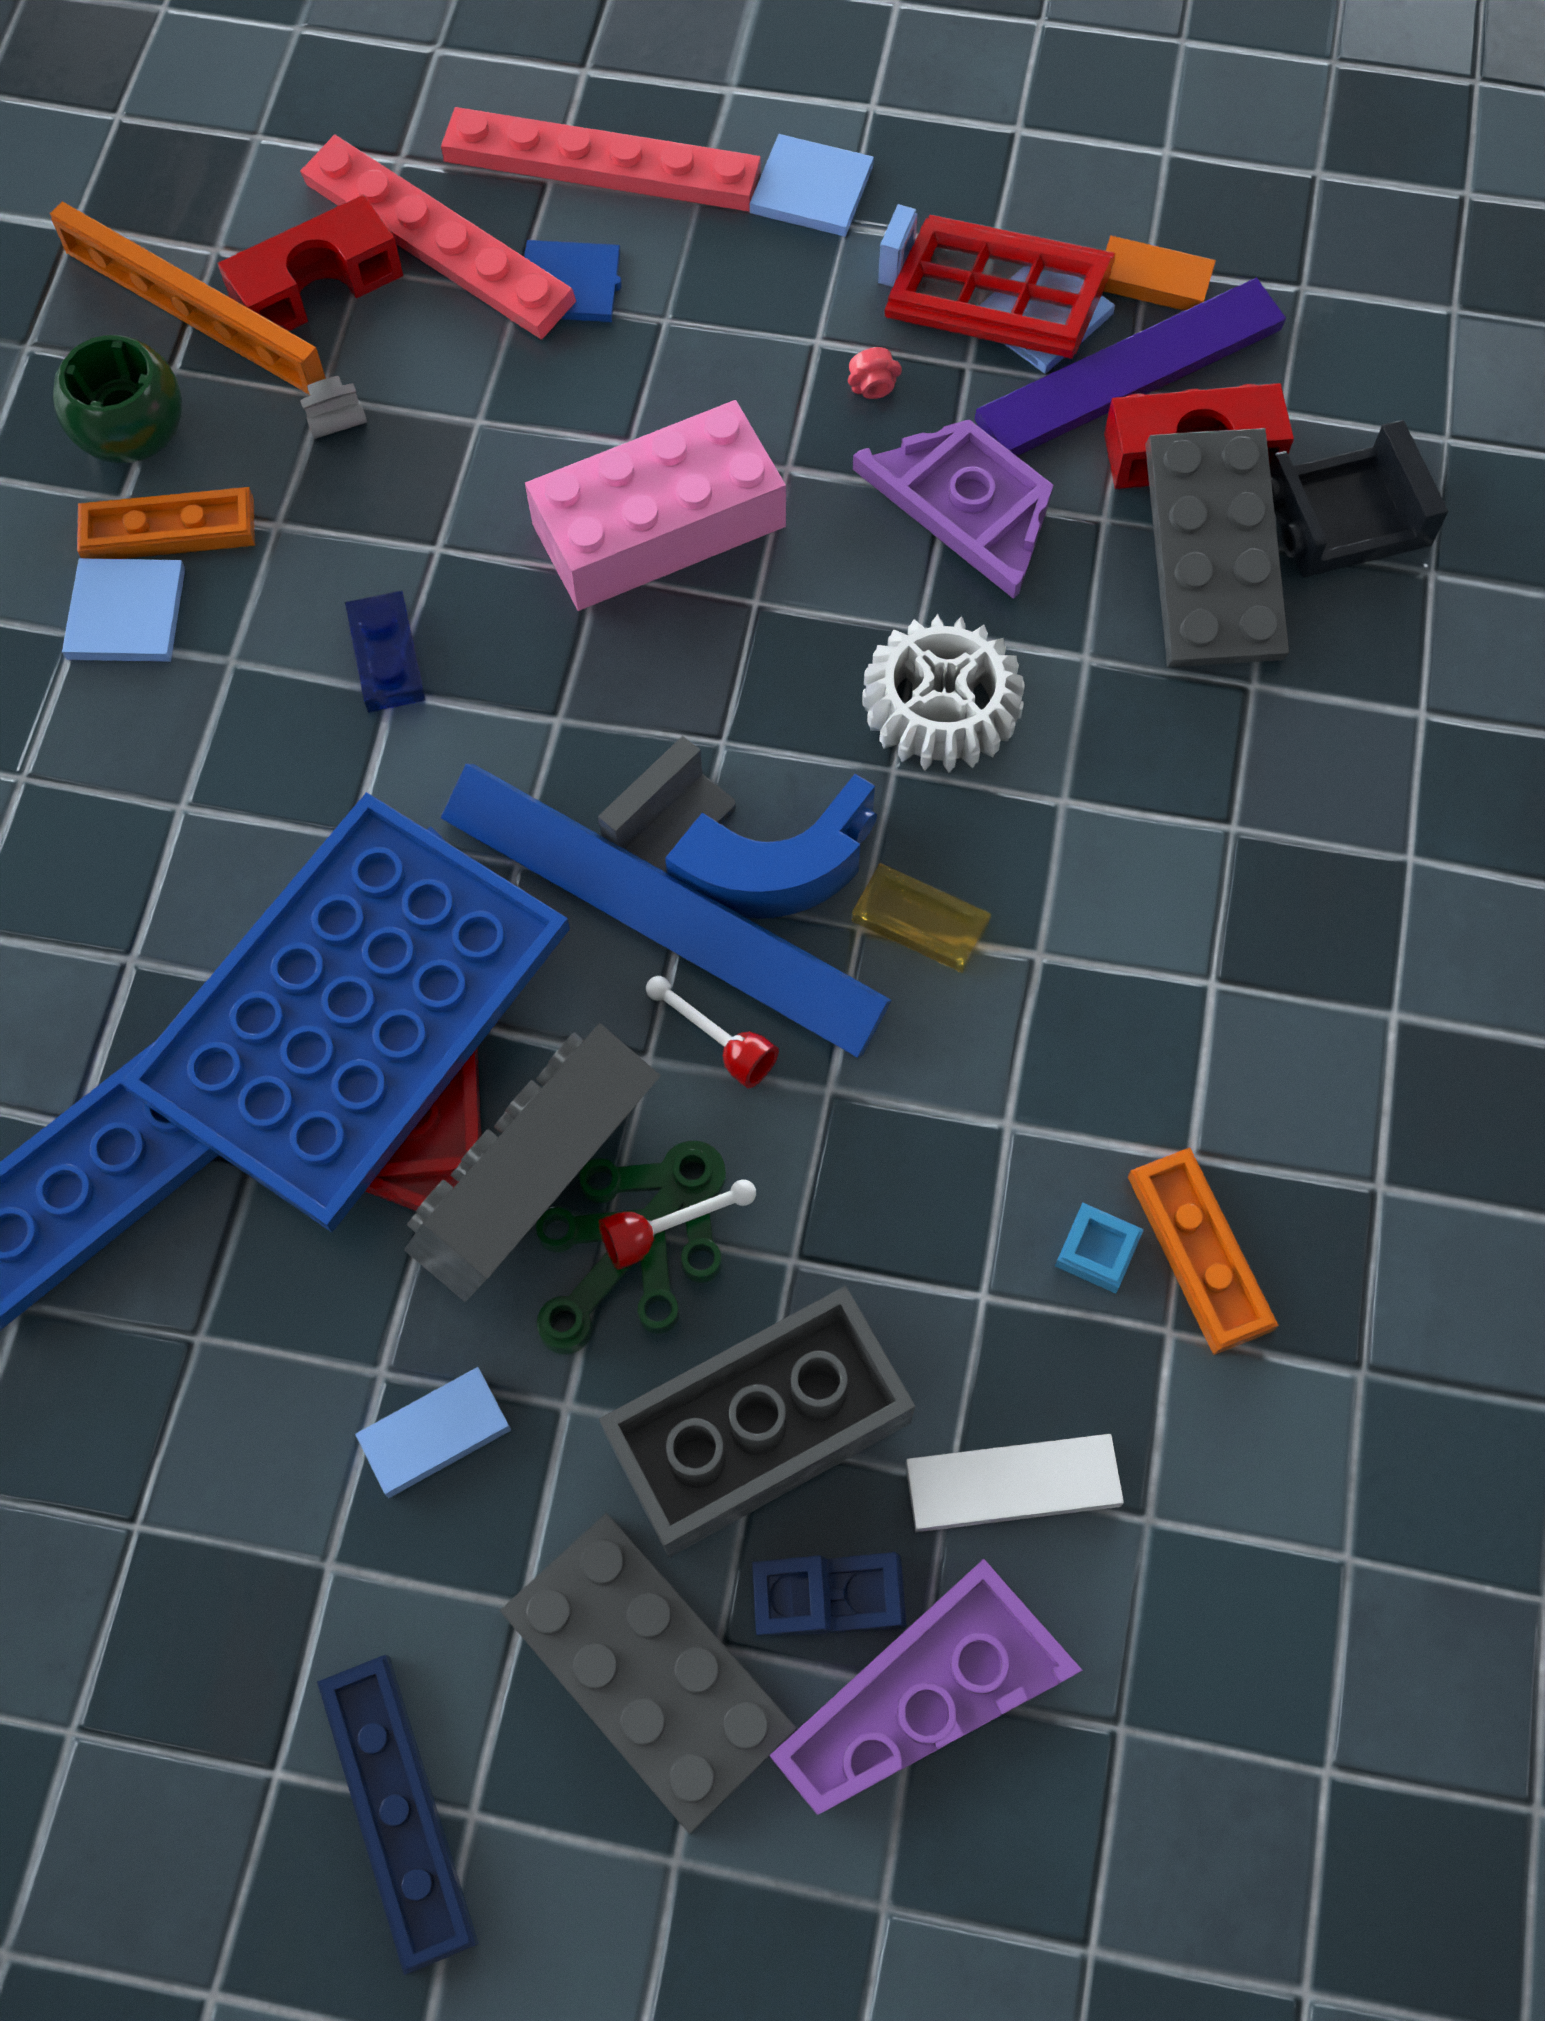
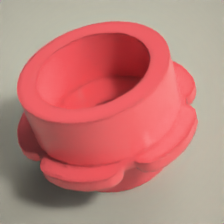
(873, 372)

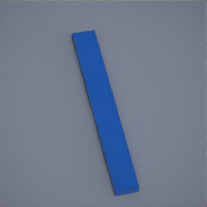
(666, 910)

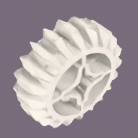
(942, 714)

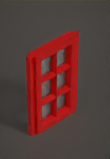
(1039, 284)

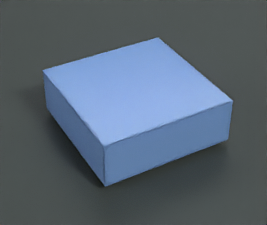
(897, 244)

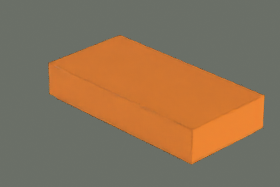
(1158, 274)

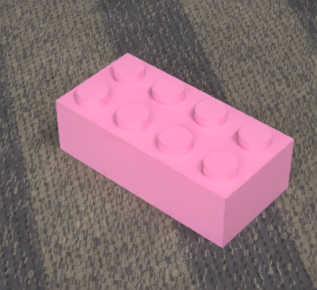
(657, 504)

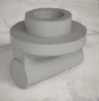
(332, 407)

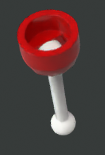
(745, 1055)
(630, 1235)

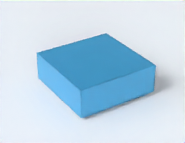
(1099, 1248)

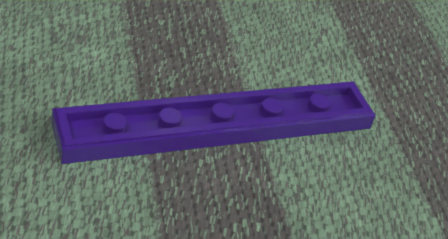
(1131, 367)

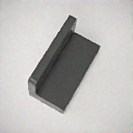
(664, 805)

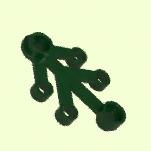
(673, 1195)

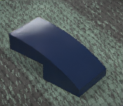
(828, 1594)

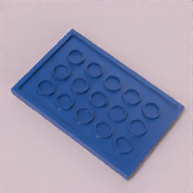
(347, 1010)

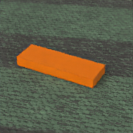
(166, 524)
(1202, 1251)

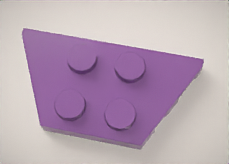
(966, 495)

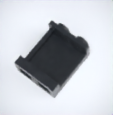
(1356, 503)

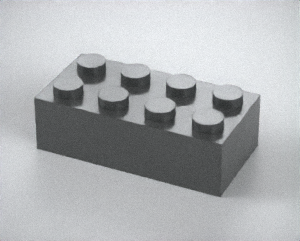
(541, 1148)
(757, 1420)

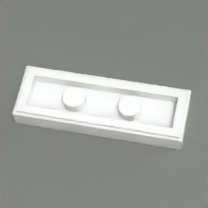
(1013, 1482)

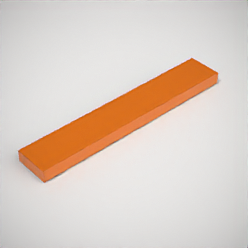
(187, 298)

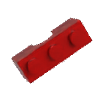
(339, 244)
(1193, 410)

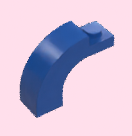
(779, 875)

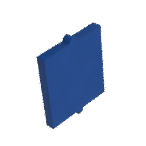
(587, 269)

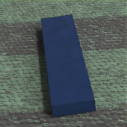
(397, 1815)

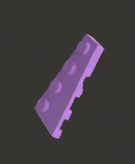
(935, 1683)

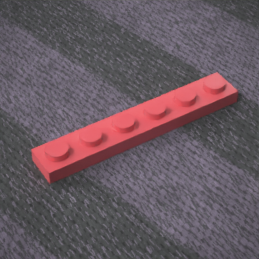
(601, 159)
(443, 238)

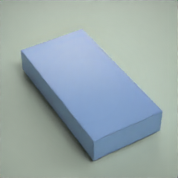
(432, 1432)

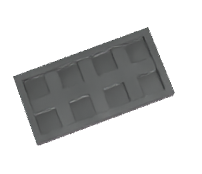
(1216, 547)
(648, 1672)

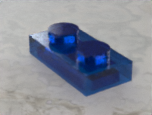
(385, 651)

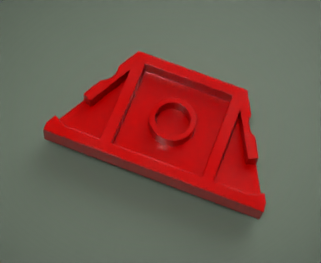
(435, 1143)

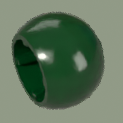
(117, 399)

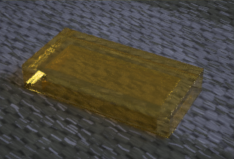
(921, 917)

